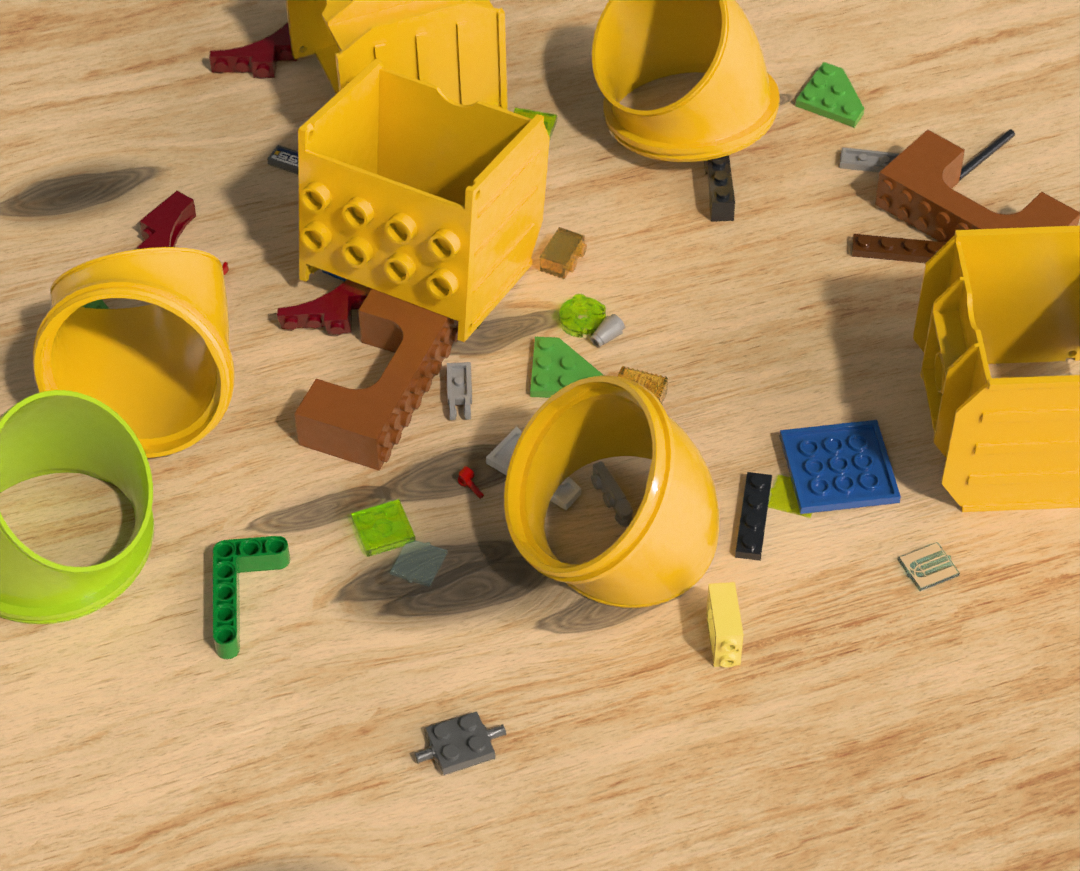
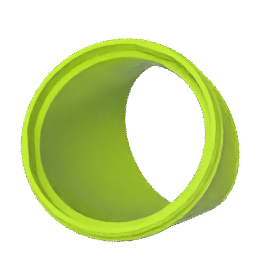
(70, 435)

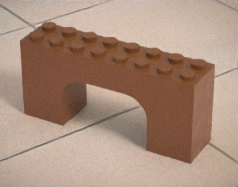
(920, 193)
(370, 420)

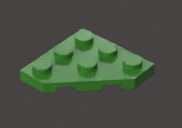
(831, 96)
(556, 367)

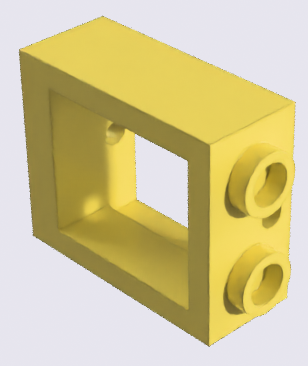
(724, 624)

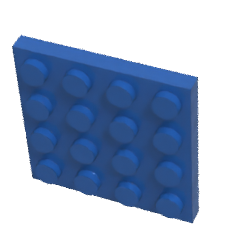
(839, 466)

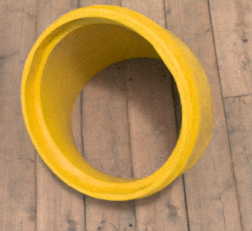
(670, 37)
(154, 363)
(678, 518)

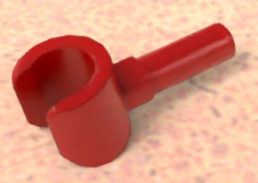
(465, 478)

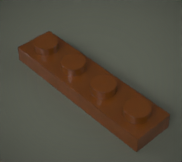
(894, 248)

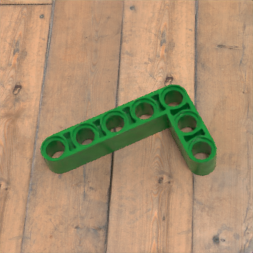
(229, 560)

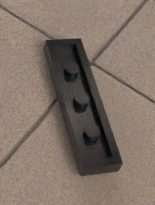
(753, 516)

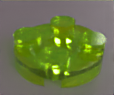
(579, 306)

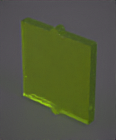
(784, 497)

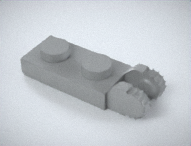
(459, 388)
(612, 494)

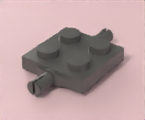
(460, 743)

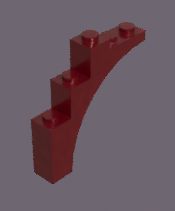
(256, 57)
(167, 221)
(327, 311)

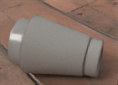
(608, 330)

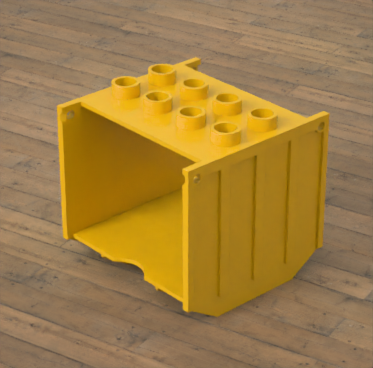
(441, 41)
(421, 194)
(1002, 302)

